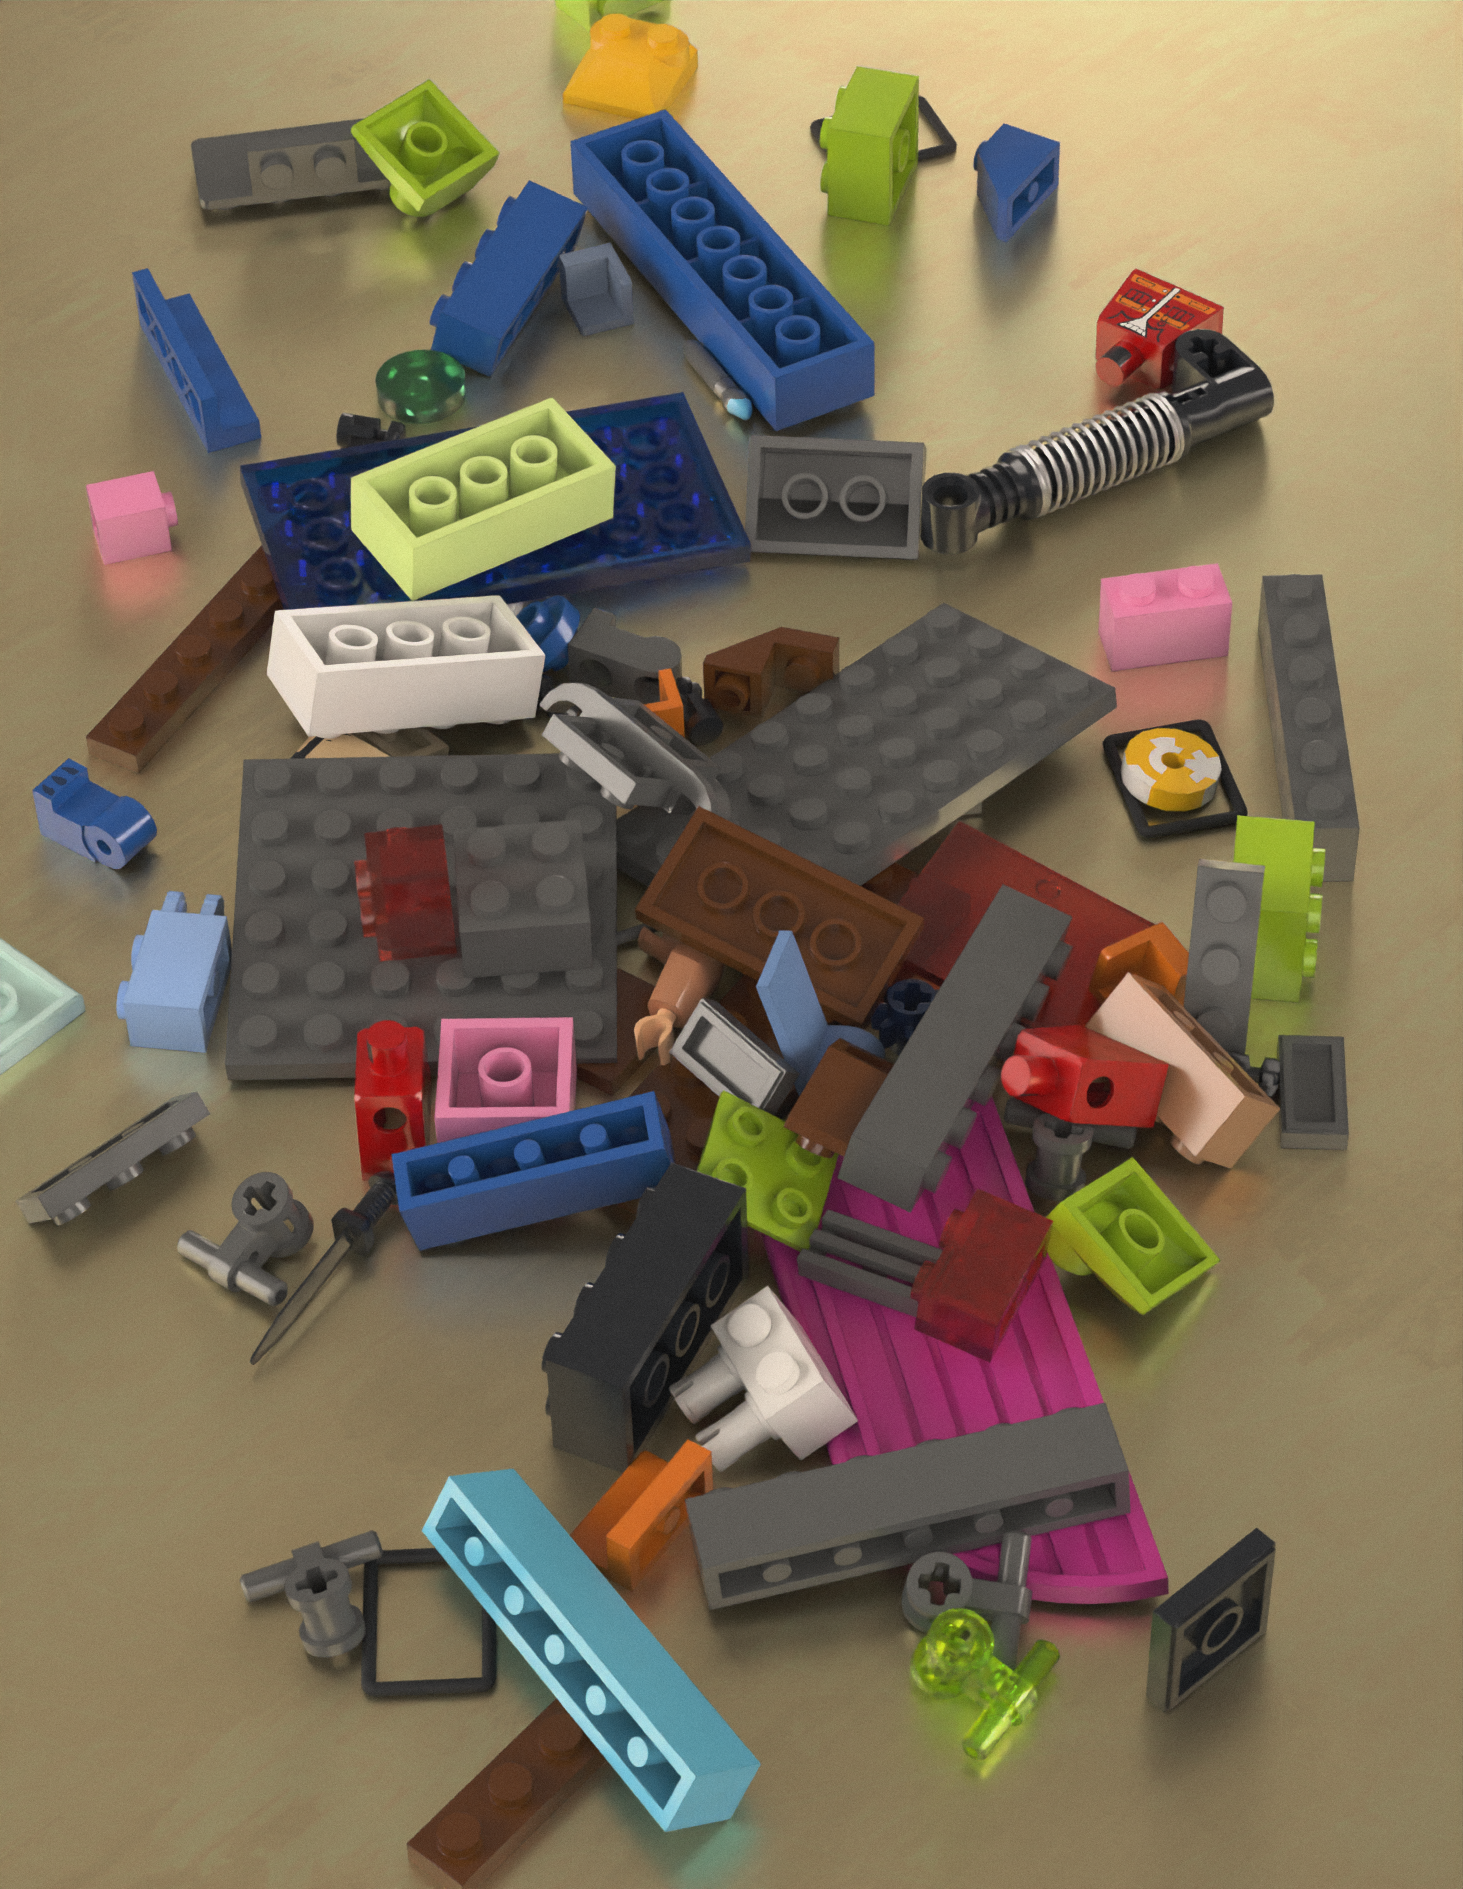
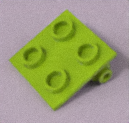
(781, 1178)

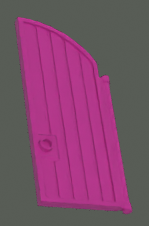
(923, 1389)

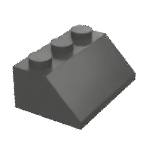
(835, 497)

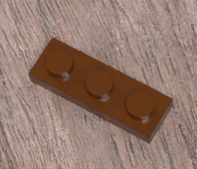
(506, 1801)

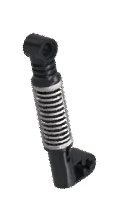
(1211, 394)

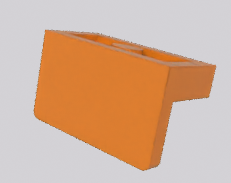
(643, 1513)

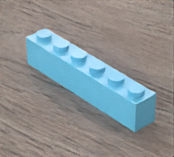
(591, 1650)

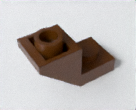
(746, 673)
(836, 1098)

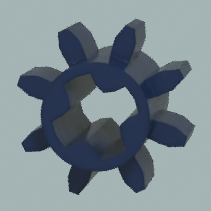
(901, 1012)

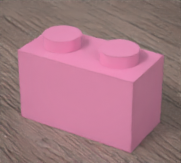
(1164, 617)

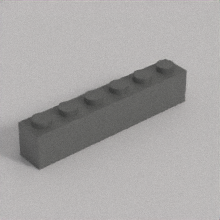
(1308, 717)
(955, 1050)
(908, 1504)

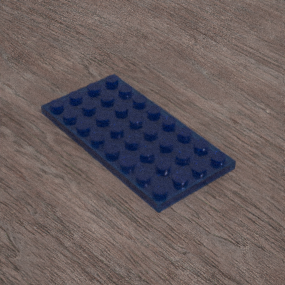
(665, 519)

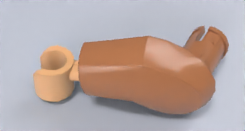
(682, 984)

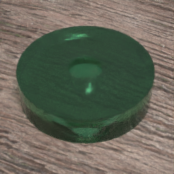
(420, 386)

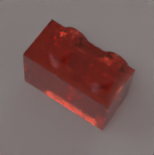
(406, 893)
(981, 1274)

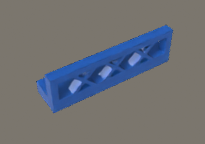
(195, 366)

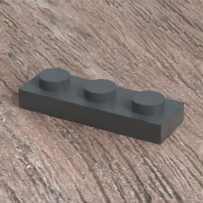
(1224, 949)
(114, 1161)

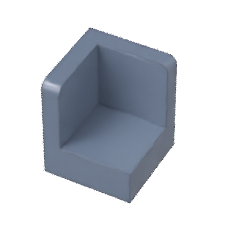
(596, 289)

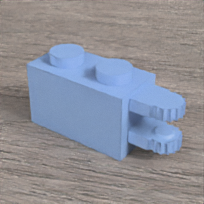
(177, 976)

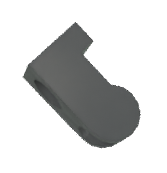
(619, 660)

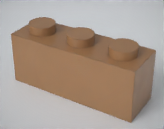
(1206, 1093)

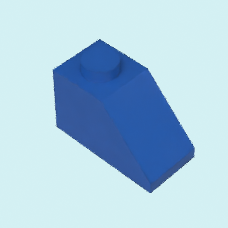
(1015, 176)

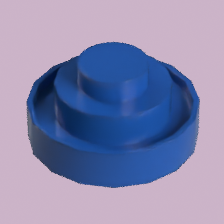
(552, 628)

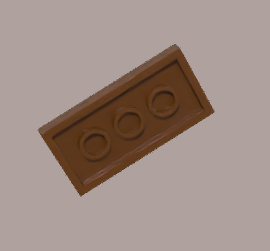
(737, 890)

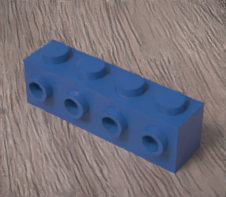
(507, 278)
(532, 1171)

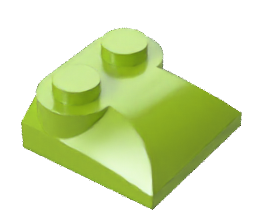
(425, 149)
(1128, 1238)

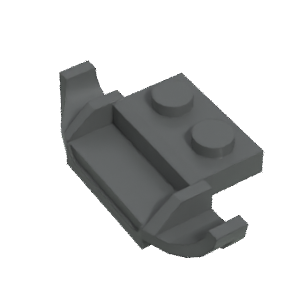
(632, 753)

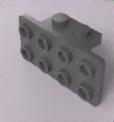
(282, 166)

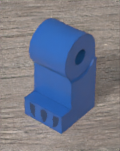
(91, 818)

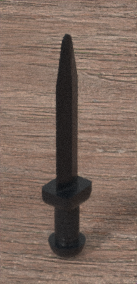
(351, 1233)

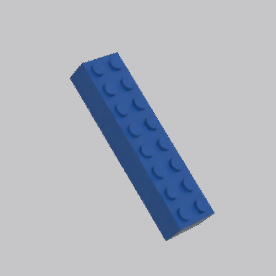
(723, 270)

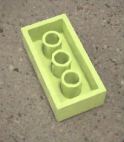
(482, 498)

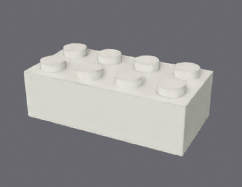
(404, 665)

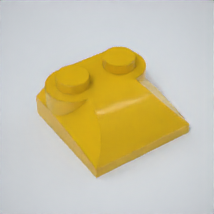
(632, 67)

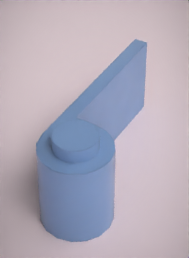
(798, 1014)

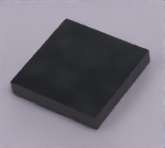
(1210, 1620)

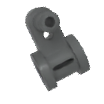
(1060, 1148)
(254, 1239)
(319, 1588)
(1002, 1602)

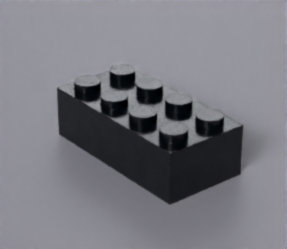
(646, 1317)

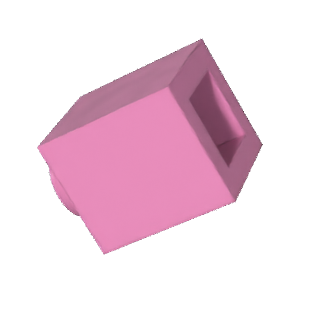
(131, 517)

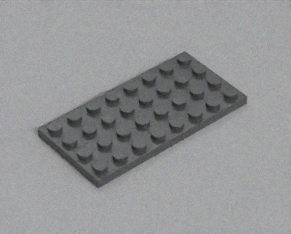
(889, 748)

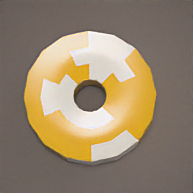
(1170, 769)

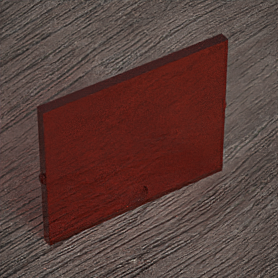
(960, 887)

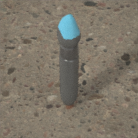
(733, 399)

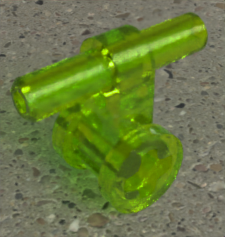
(981, 1676)

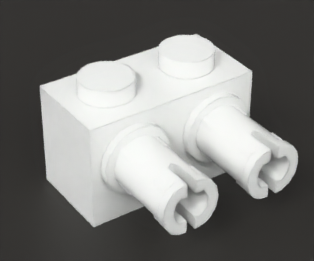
(784, 1380)

